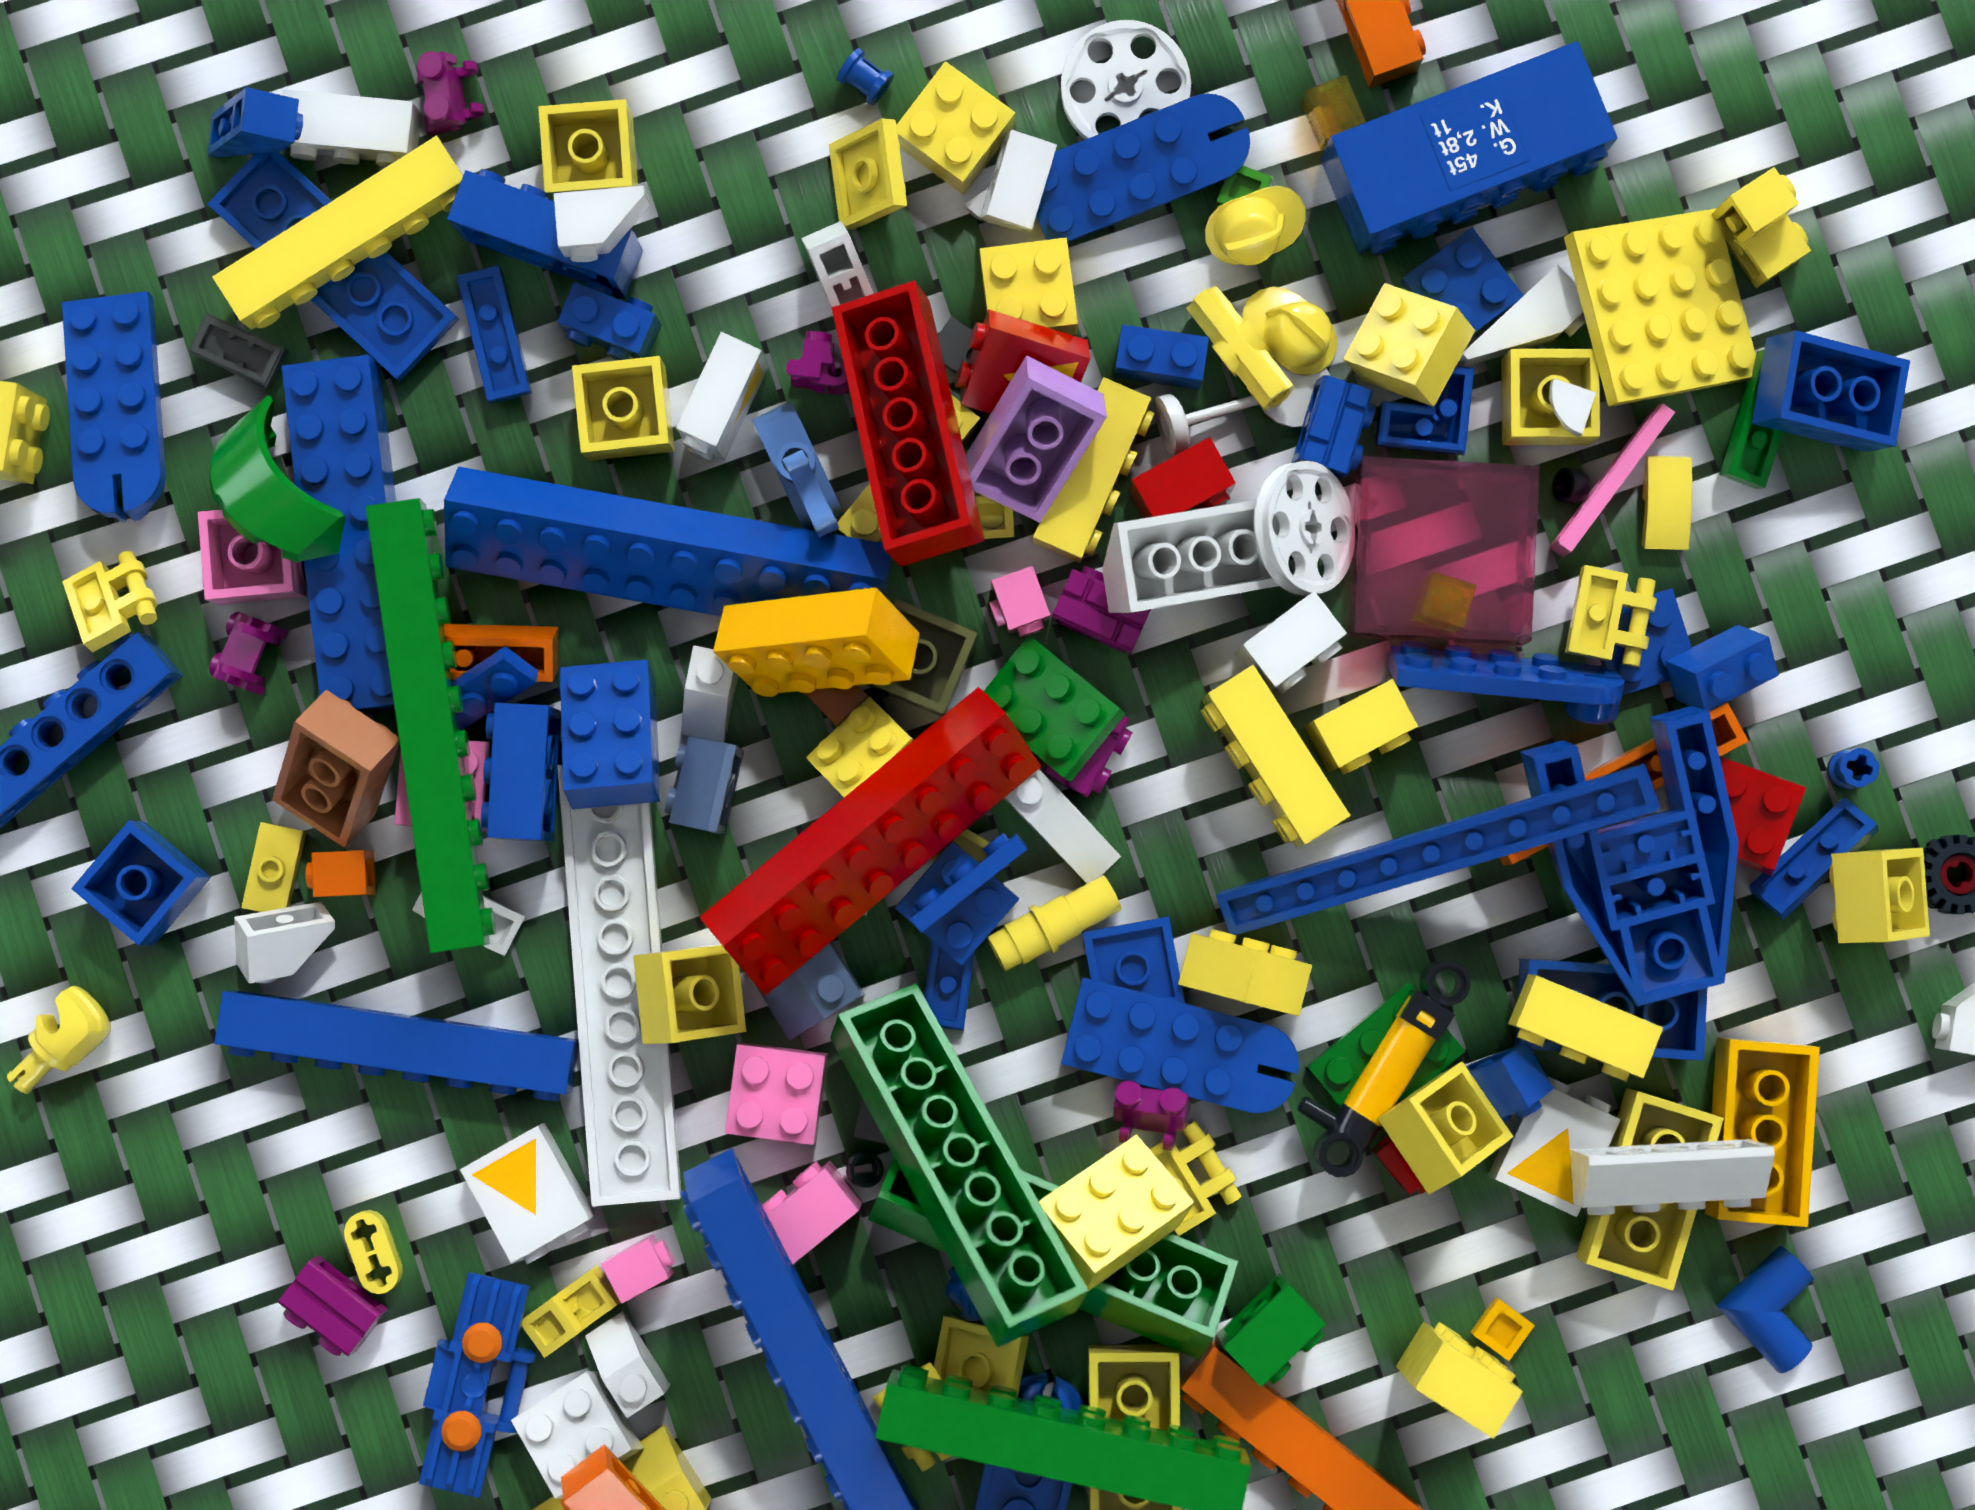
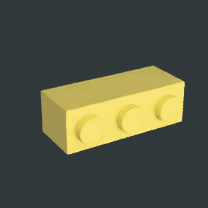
(1584, 1028)

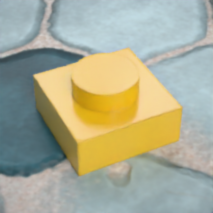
(1502, 1328)

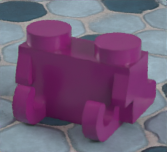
(444, 92)
(817, 366)
(243, 651)
(1151, 1110)

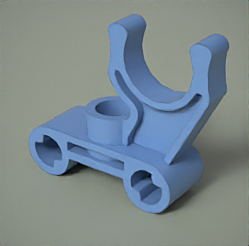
(805, 480)

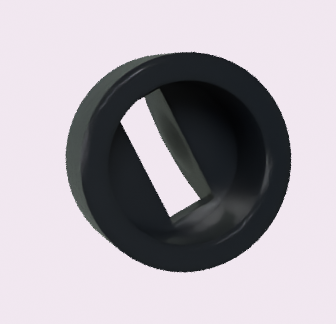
(1570, 477)
(865, 1179)

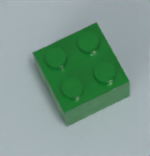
(1272, 1331)

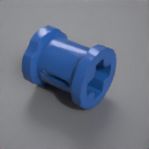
(865, 77)
(1843, 777)

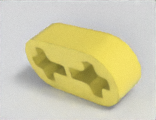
(363, 1255)

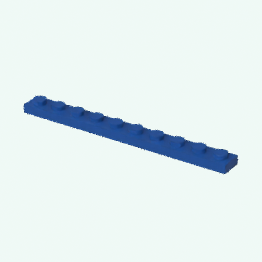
(1440, 850)

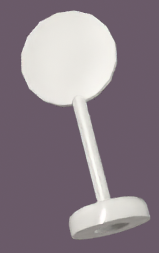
(1174, 423)

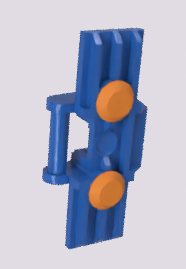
(460, 1379)

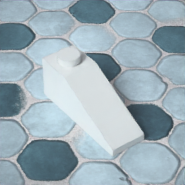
(837, 264)
(1535, 319)
(1062, 826)

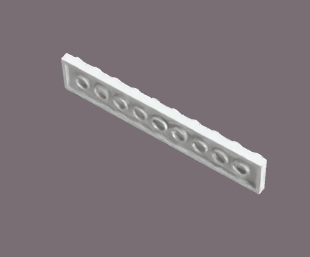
(623, 1080)

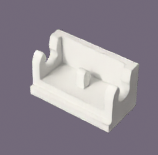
(1018, 181)

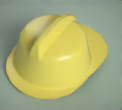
(1255, 225)
(1292, 329)

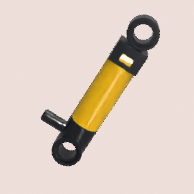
(1417, 1026)

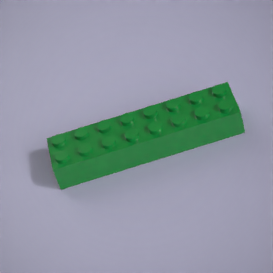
(958, 1165)
(1164, 1294)
(1063, 1442)

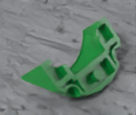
(262, 499)

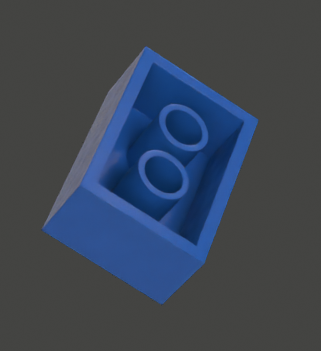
(1831, 391)
(609, 734)
(522, 772)

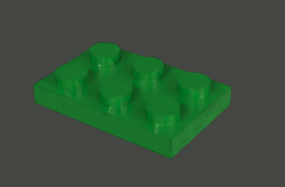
(1053, 708)
(1346, 1059)

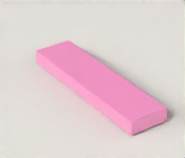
(1611, 480)

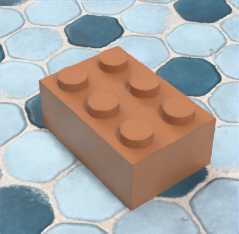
(335, 768)

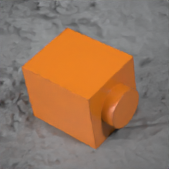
(341, 873)

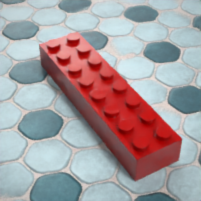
(871, 841)

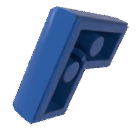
(1428, 427)
(1758, 1304)

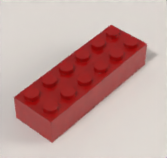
(907, 424)

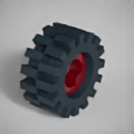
(1938, 857)

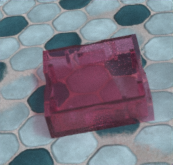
(1450, 521)

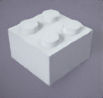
(1292, 641)
(573, 1426)

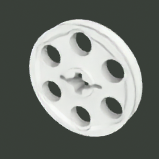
(1122, 64)
(1304, 527)

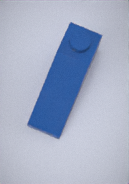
(254, 124)

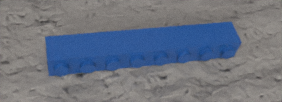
(396, 1042)

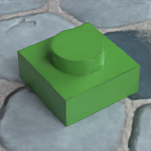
(1242, 183)

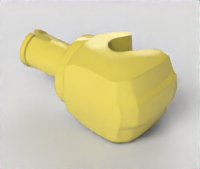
(81, 1031)

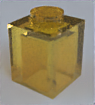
(1331, 109)
(1444, 602)

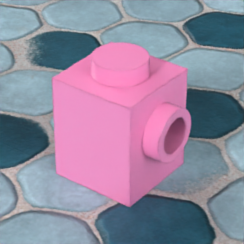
(1019, 602)

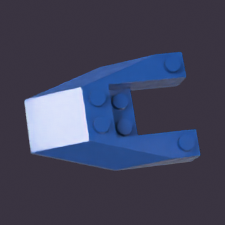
(1658, 884)

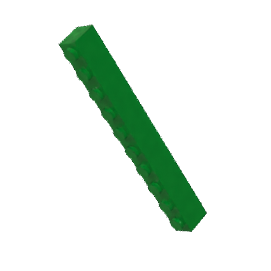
(428, 725)

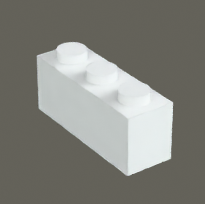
(354, 128)

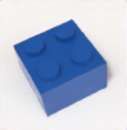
(141, 883)

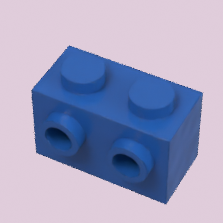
(616, 325)

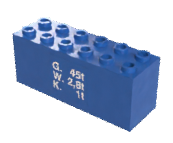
(1468, 149)

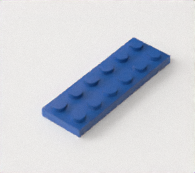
(375, 304)

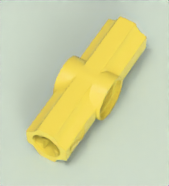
(1240, 348)

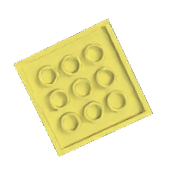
(1661, 306)

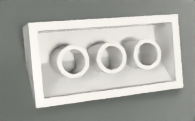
(1184, 558)
(1670, 1174)

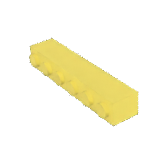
(341, 235)

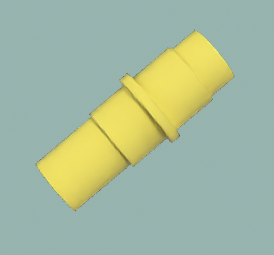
(1053, 923)

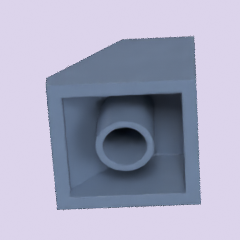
(704, 784)
(813, 992)

